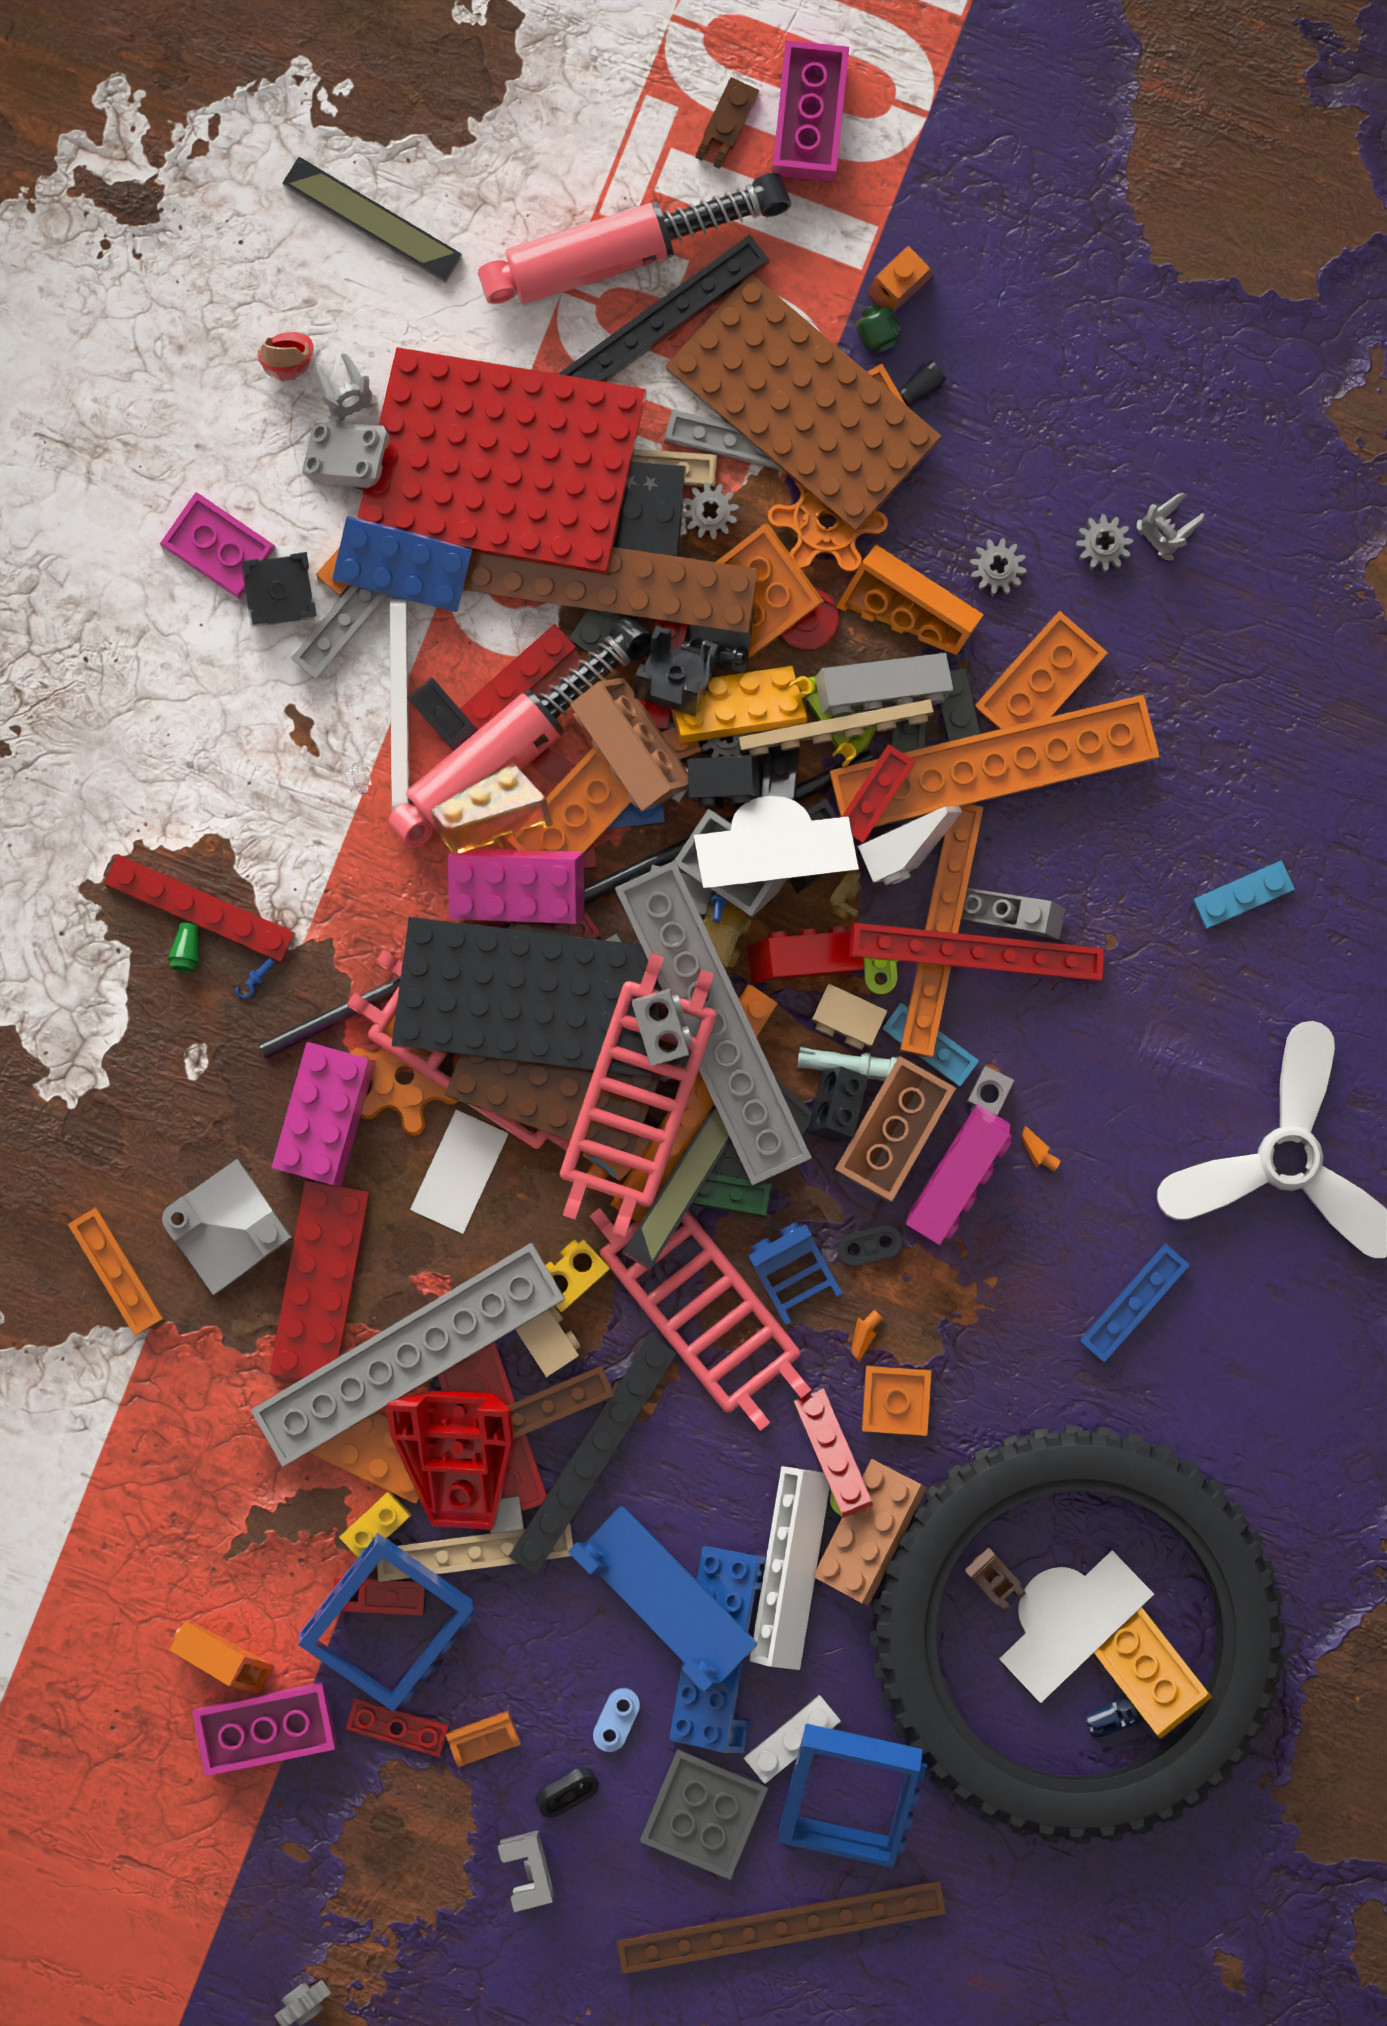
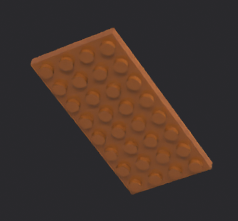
(803, 402)

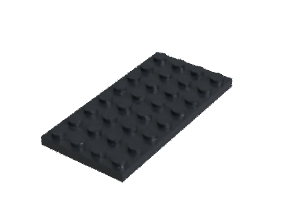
(515, 995)

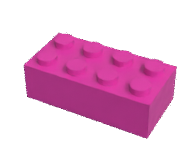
(810, 110)
(516, 885)
(323, 1114)
(958, 1174)
(265, 1728)

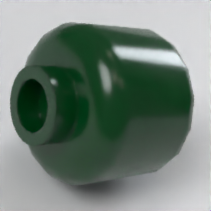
(878, 328)

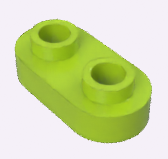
(875, 966)

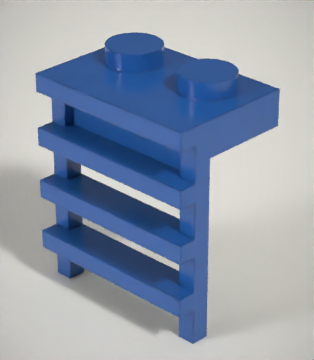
(772, 1256)

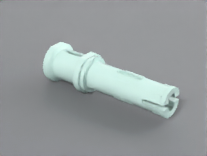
(869, 1066)

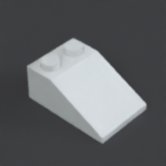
(905, 848)

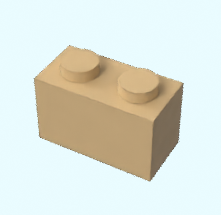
(849, 1017)
(549, 1342)

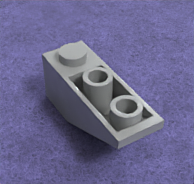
(1013, 913)

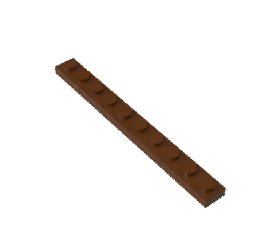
(781, 1927)

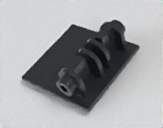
(732, 645)

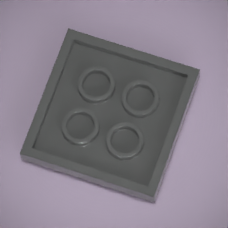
(703, 1814)

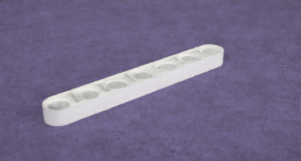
(399, 701)

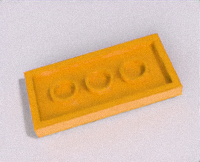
(743, 706)
(1152, 1673)

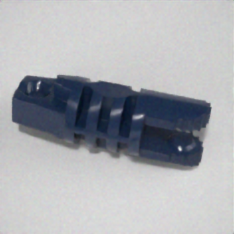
(1113, 1717)

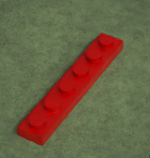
(199, 908)

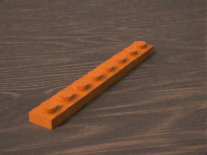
(943, 916)
(757, 1009)

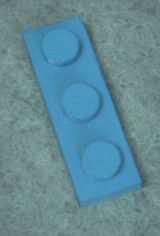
(1243, 894)
(948, 1056)

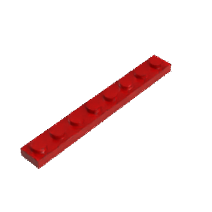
(976, 952)

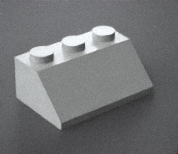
(746, 896)

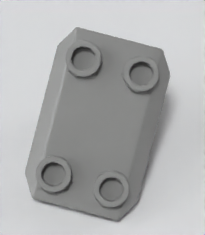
(346, 454)

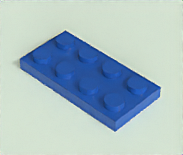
(402, 564)

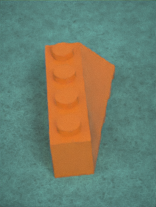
(909, 602)

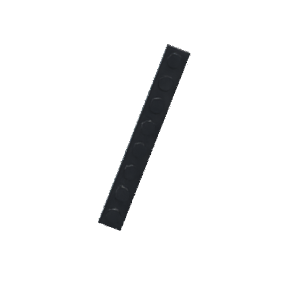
(670, 313)
(592, 1455)

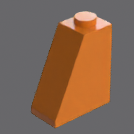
(221, 1658)

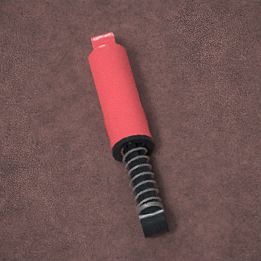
(620, 243)
(514, 734)

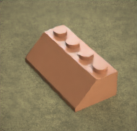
(630, 743)
(895, 1129)

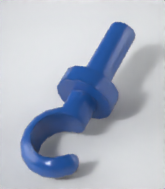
(718, 903)
(256, 977)

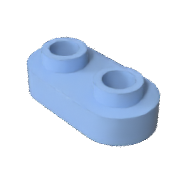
(616, 1720)

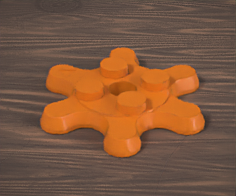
(815, 538)
(405, 1099)

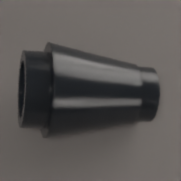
(923, 382)

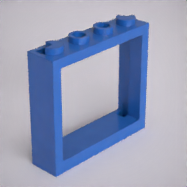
(345, 1589)
(840, 1839)

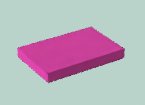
(215, 543)

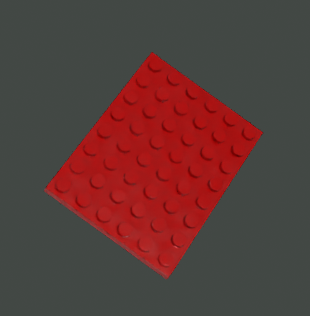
(505, 459)

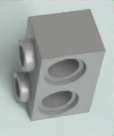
(653, 1028)

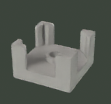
(536, 1868)

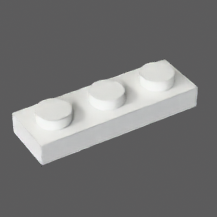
(784, 1743)

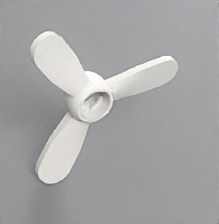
(1302, 1090)

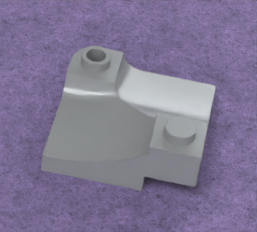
(225, 1227)

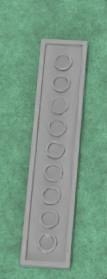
(733, 1059)
(407, 1354)

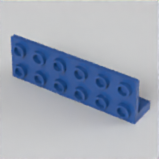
(666, 1598)
(707, 1717)

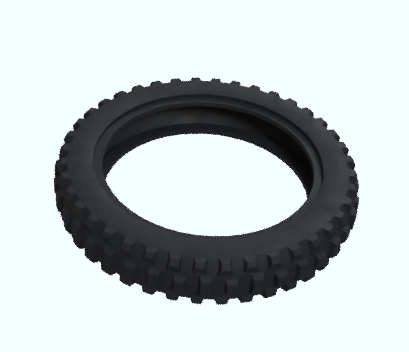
(1240, 1677)

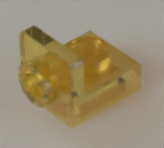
(847, 889)

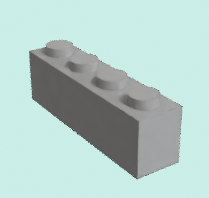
(883, 684)

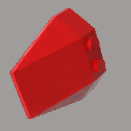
(454, 1453)

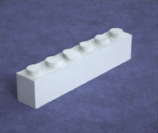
(790, 1568)

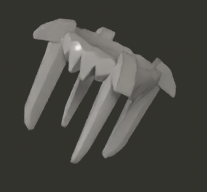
(335, 400)
(1157, 519)

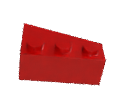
(802, 955)

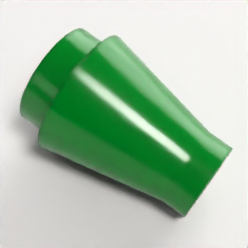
(185, 949)

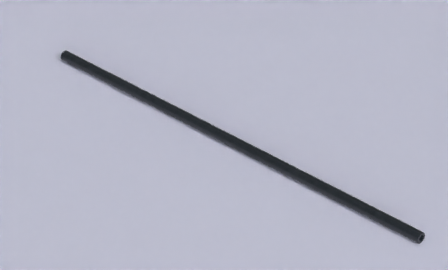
(591, 892)

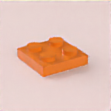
(896, 1400)

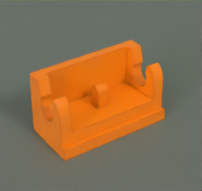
(483, 1738)

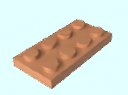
(870, 1537)

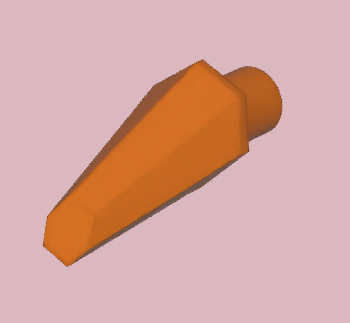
(1038, 1150)
(864, 1334)

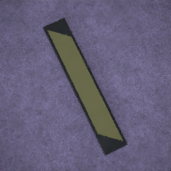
(372, 219)
(679, 1191)

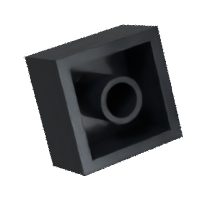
(724, 781)

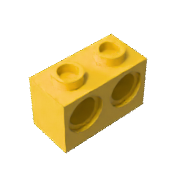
(577, 1281)
(381, 1518)

